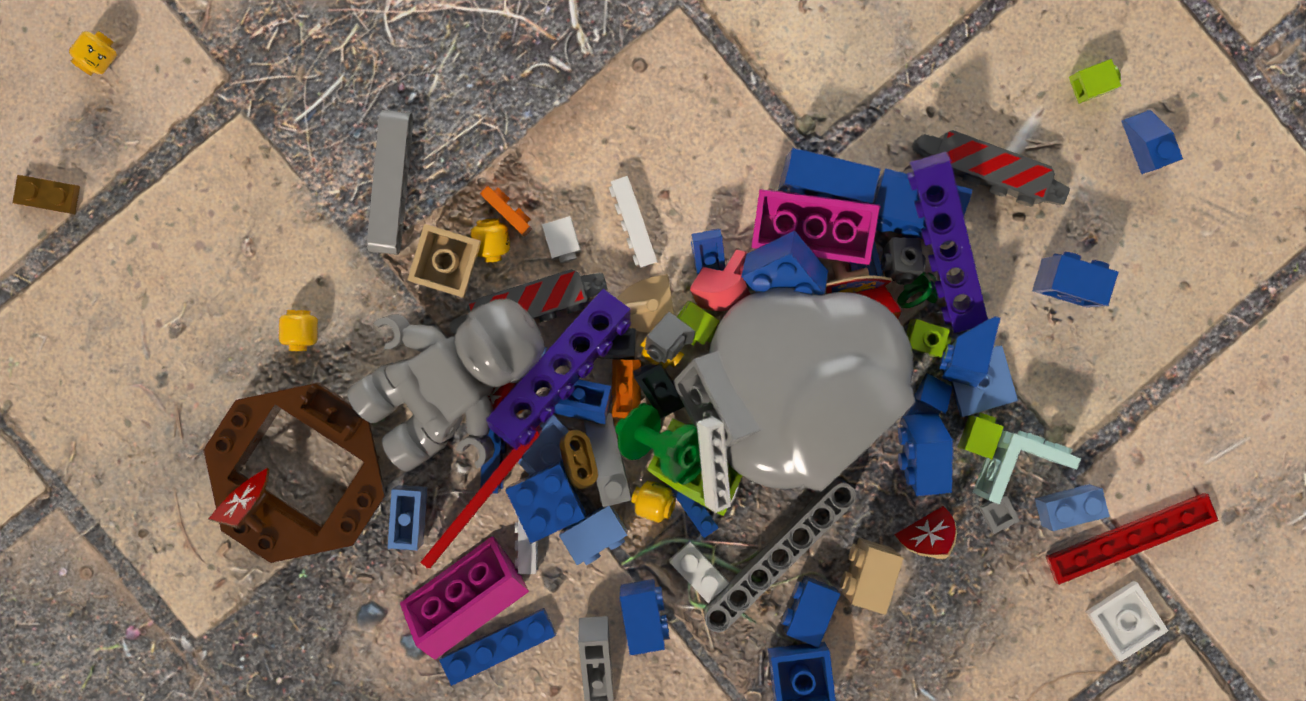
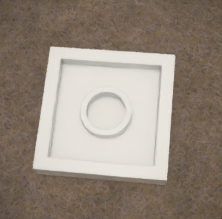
(1127, 621)

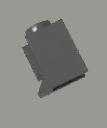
(668, 338)

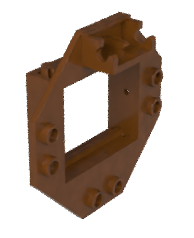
(286, 529)

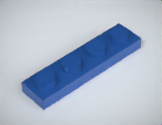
(497, 646)

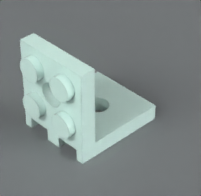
(997, 471)

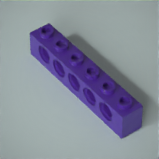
(938, 171)
(601, 309)

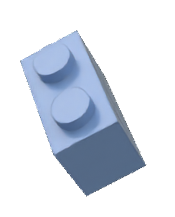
(1072, 507)
(407, 517)
(593, 534)

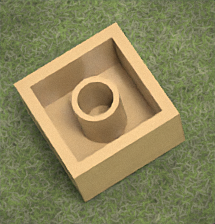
(871, 575)

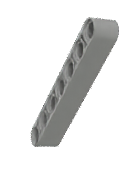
(774, 569)

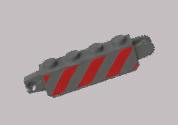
(995, 168)
(546, 295)

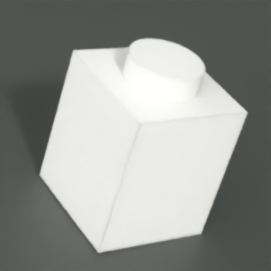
(562, 239)

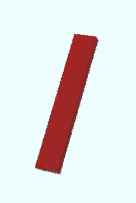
(476, 502)
(1131, 538)

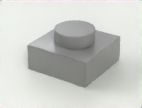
(999, 515)

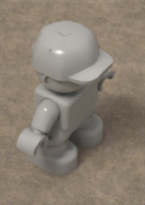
(448, 380)

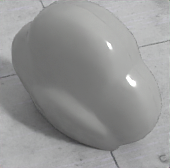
(816, 379)

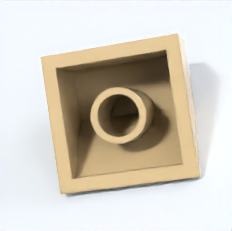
(444, 260)

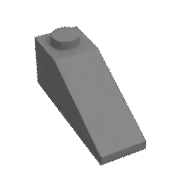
(612, 476)
(595, 658)

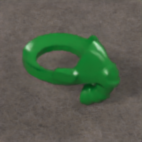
(925, 283)

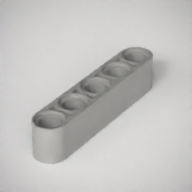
(390, 182)

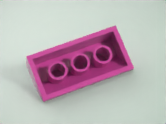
(827, 225)
(462, 598)

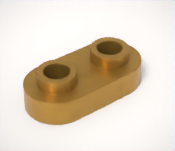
(580, 460)

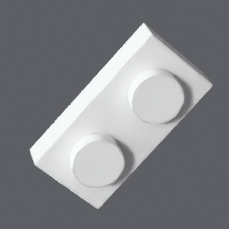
(699, 571)

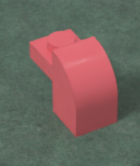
(721, 289)

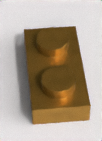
(46, 194)

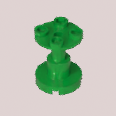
(677, 450)

